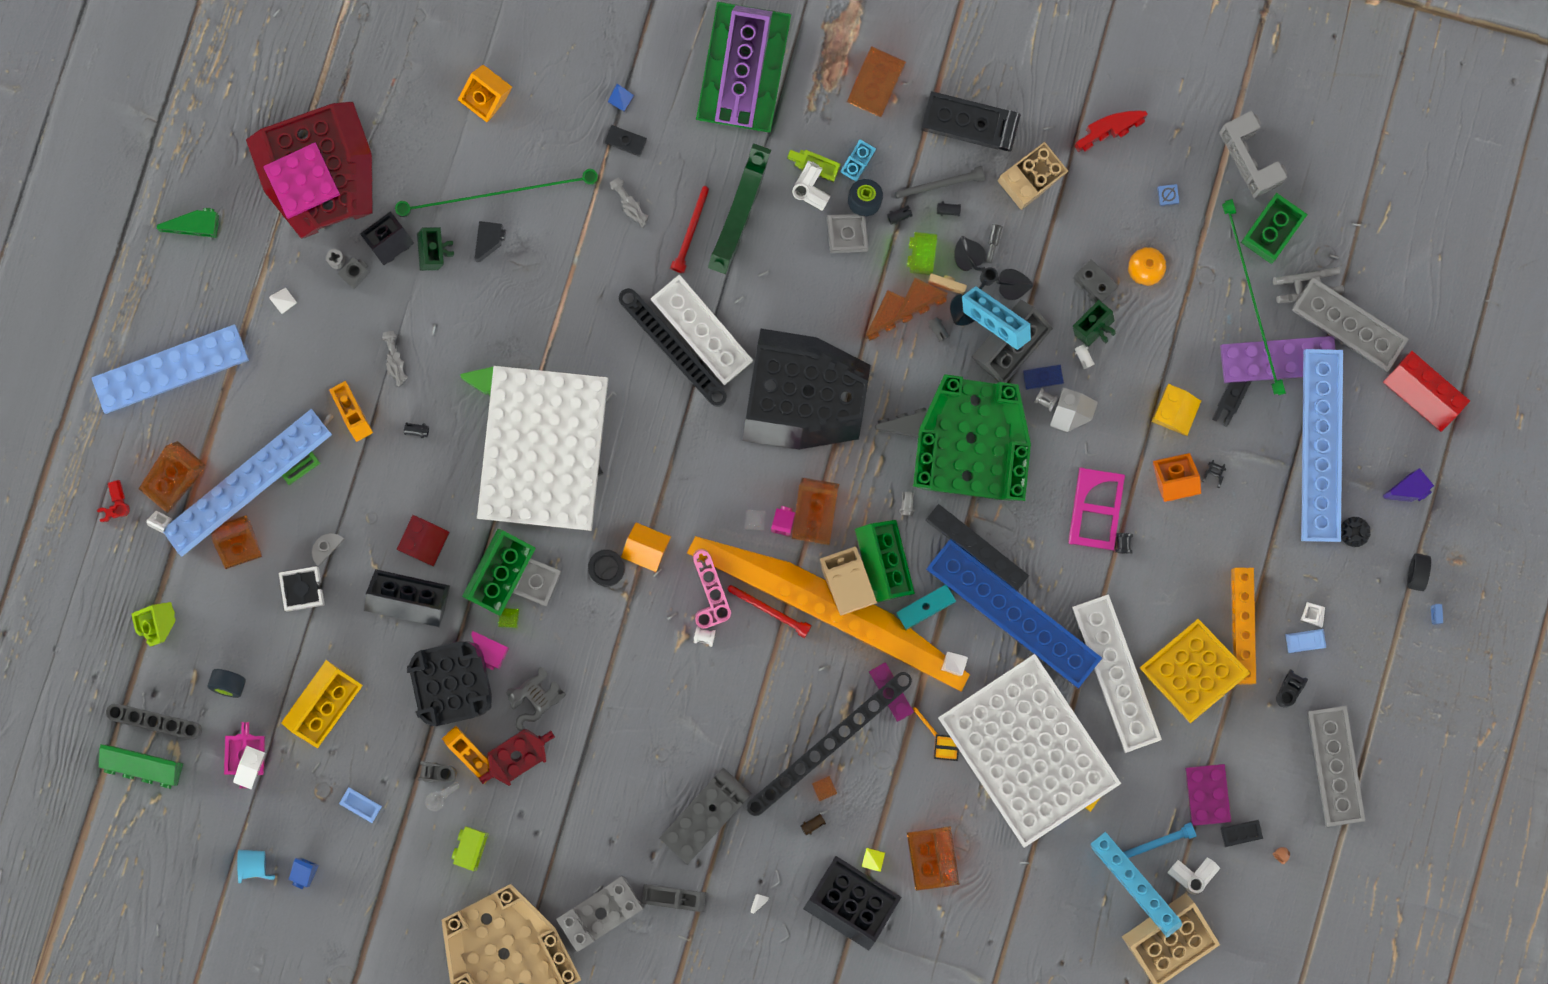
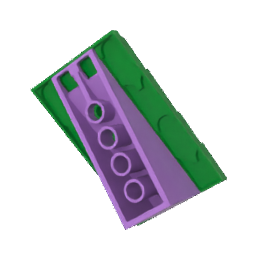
(743, 66)

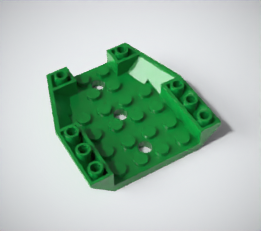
(1001, 444)

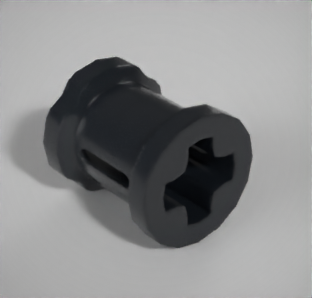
(1124, 543)

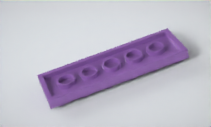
(1250, 360)

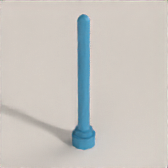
(1186, 832)

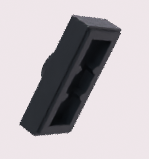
(625, 140)
(1241, 833)

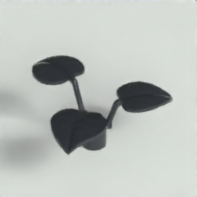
(971, 254)

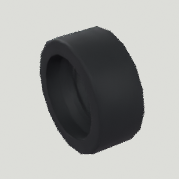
(1419, 572)
(606, 582)

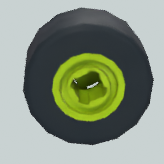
(865, 197)
(226, 683)

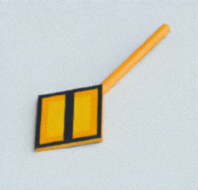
(944, 745)

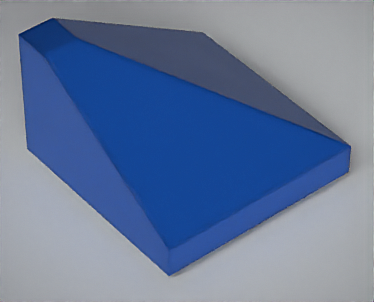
(620, 97)

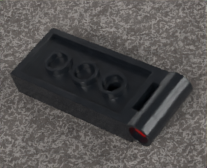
(960, 120)

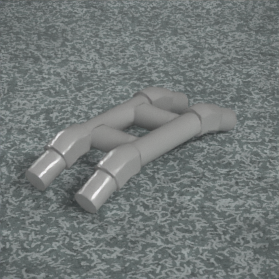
(1296, 279)

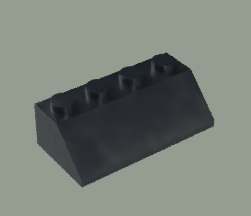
(406, 598)

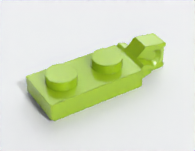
(830, 167)

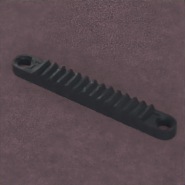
(672, 347)

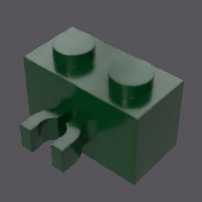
(432, 249)
(1094, 324)

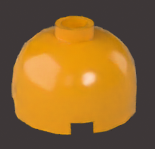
(1147, 266)

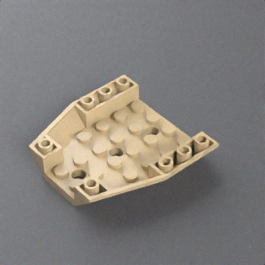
(533, 944)

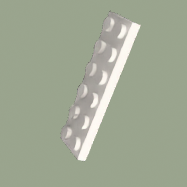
(701, 330)

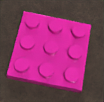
(301, 180)

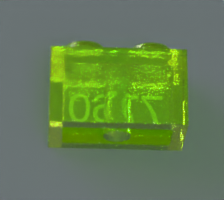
(923, 253)

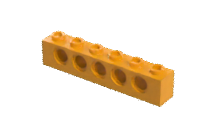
(1244, 621)

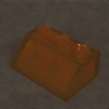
(933, 858)

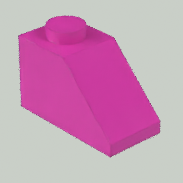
(783, 521)
(492, 651)

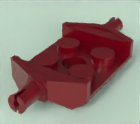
(507, 769)

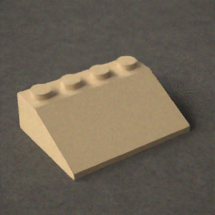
(1164, 956)

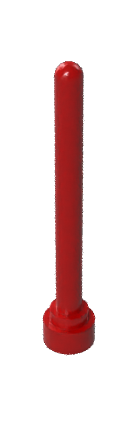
(679, 263)
(801, 628)

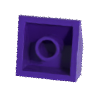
(1413, 487)

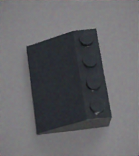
(852, 903)

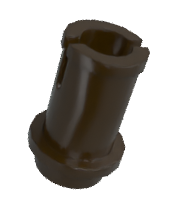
(812, 824)

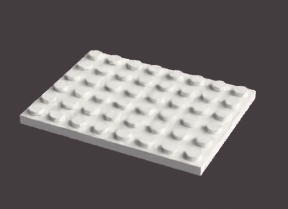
(542, 448)
(1029, 750)

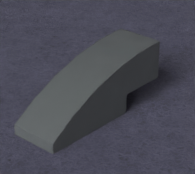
(673, 898)

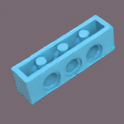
(996, 317)

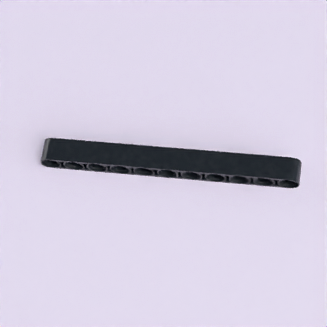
(823, 751)

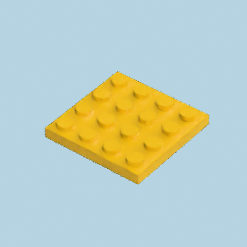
(1194, 670)

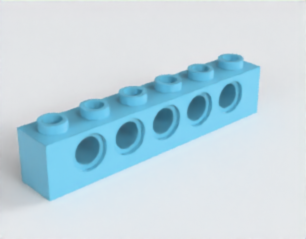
(1136, 884)

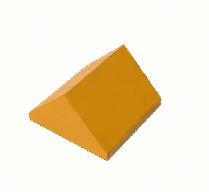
(645, 547)

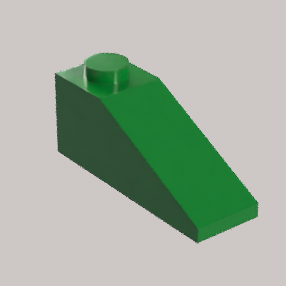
(195, 223)

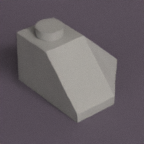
(1072, 410)

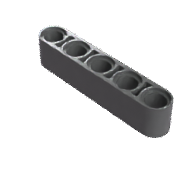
(144, 721)

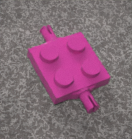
(236, 746)

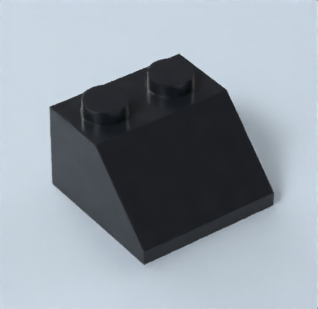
(387, 238)

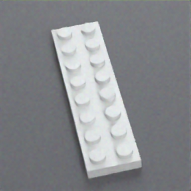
(1117, 674)

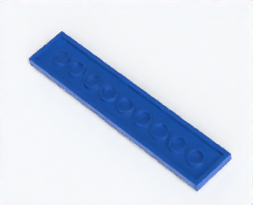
(1014, 613)

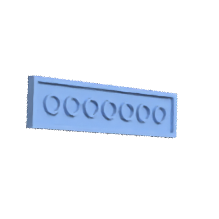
(170, 369)

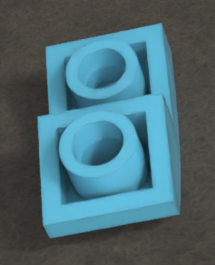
(858, 160)

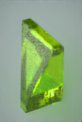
(509, 618)

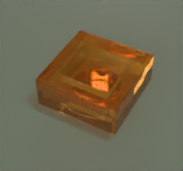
(824, 788)

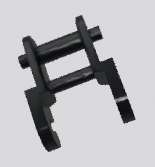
(1222, 468)

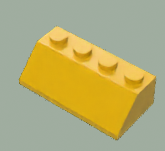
(321, 704)

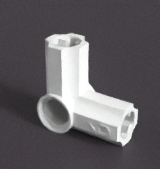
(807, 179)
(1203, 874)

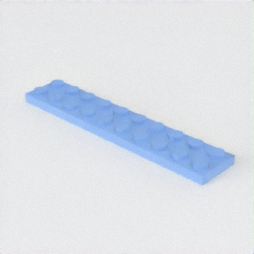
(1322, 445)
(246, 482)

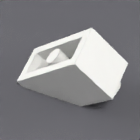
(249, 767)

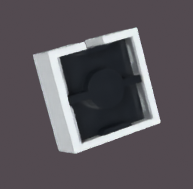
(301, 589)

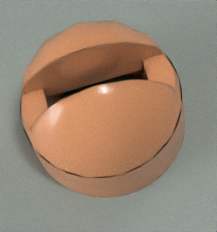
(1282, 855)

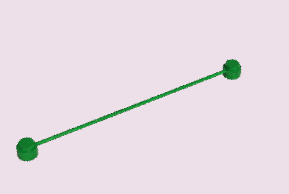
(589, 177)
(1278, 386)

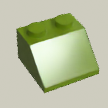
(470, 848)

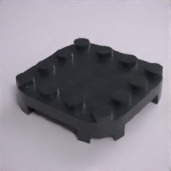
(450, 683)

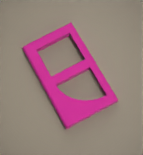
(1086, 481)

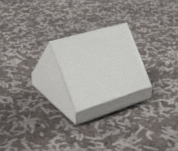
(159, 521)

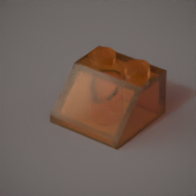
(236, 542)

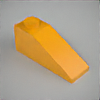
(351, 411)
(466, 751)

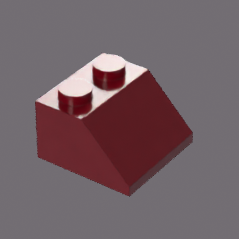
(423, 540)

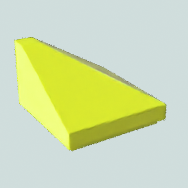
(873, 859)

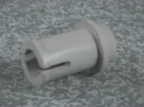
(907, 504)

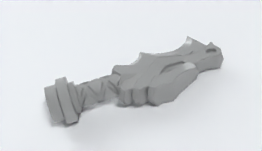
(630, 206)
(394, 364)

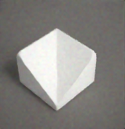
(954, 663)

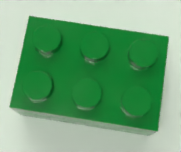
(1274, 228)

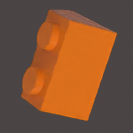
(1177, 477)

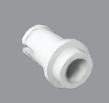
(1084, 356)

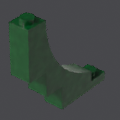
(740, 209)

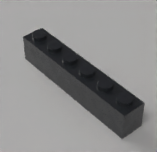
(977, 547)

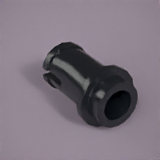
(948, 209)
(899, 215)
(416, 429)

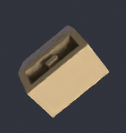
(1032, 175)
(847, 581)

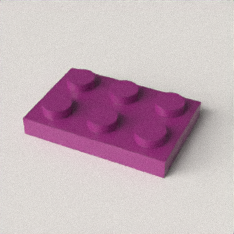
(1208, 794)

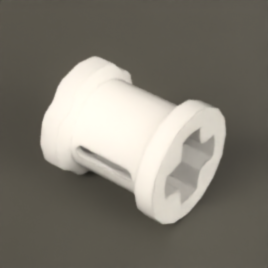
(704, 636)

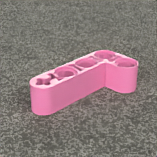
(708, 586)

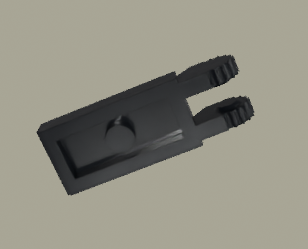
(1231, 400)

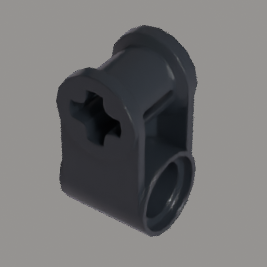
(1292, 686)

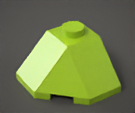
(154, 622)

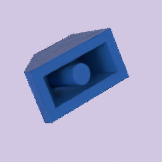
(302, 872)

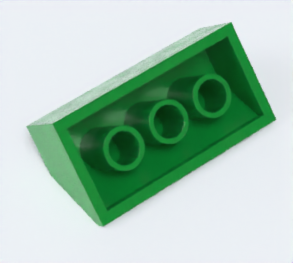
(884, 560)
(499, 572)
(141, 765)

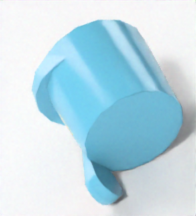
(252, 865)

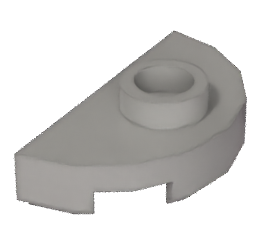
(325, 546)

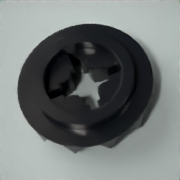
(1346, 532)

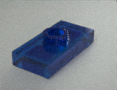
(1043, 377)

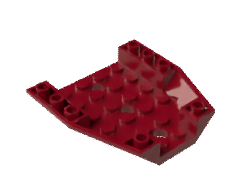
(344, 150)

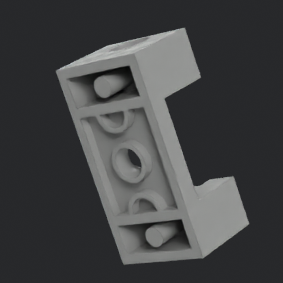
(1234, 136)
(581, 922)

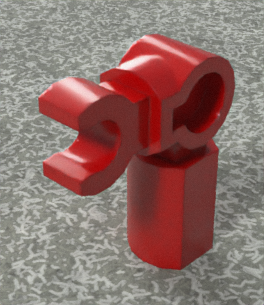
(120, 508)

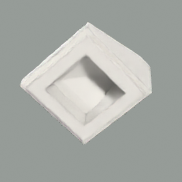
(283, 300)
(1313, 614)
(758, 902)

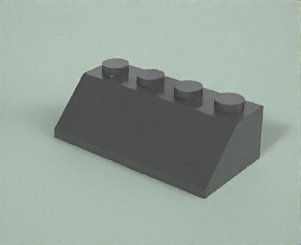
(1002, 359)

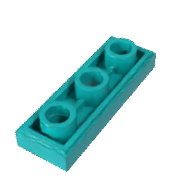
(935, 600)

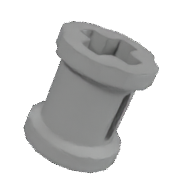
(330, 257)
(1051, 398)

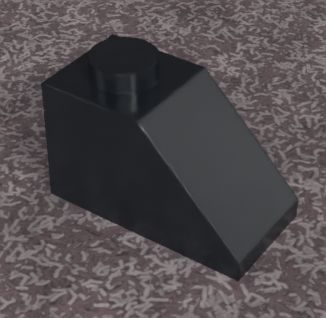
(488, 239)

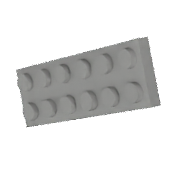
(1349, 324)
(1336, 766)

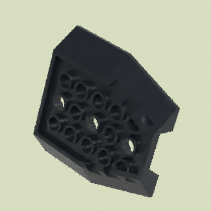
(788, 416)

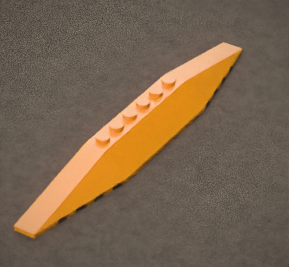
(812, 595)

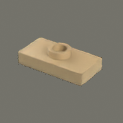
(947, 283)

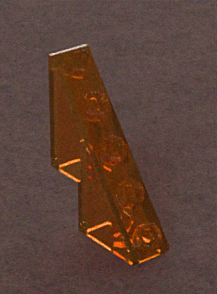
(897, 308)

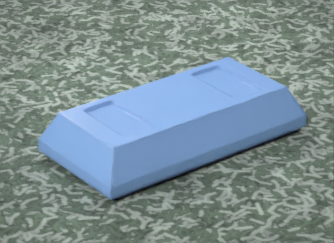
(1305, 641)
(360, 805)

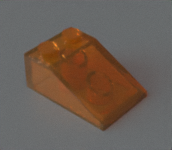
(876, 81)
(171, 475)
(815, 511)

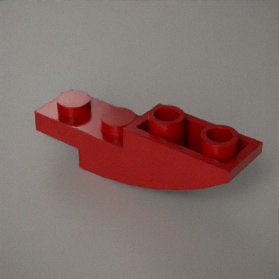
(1116, 124)

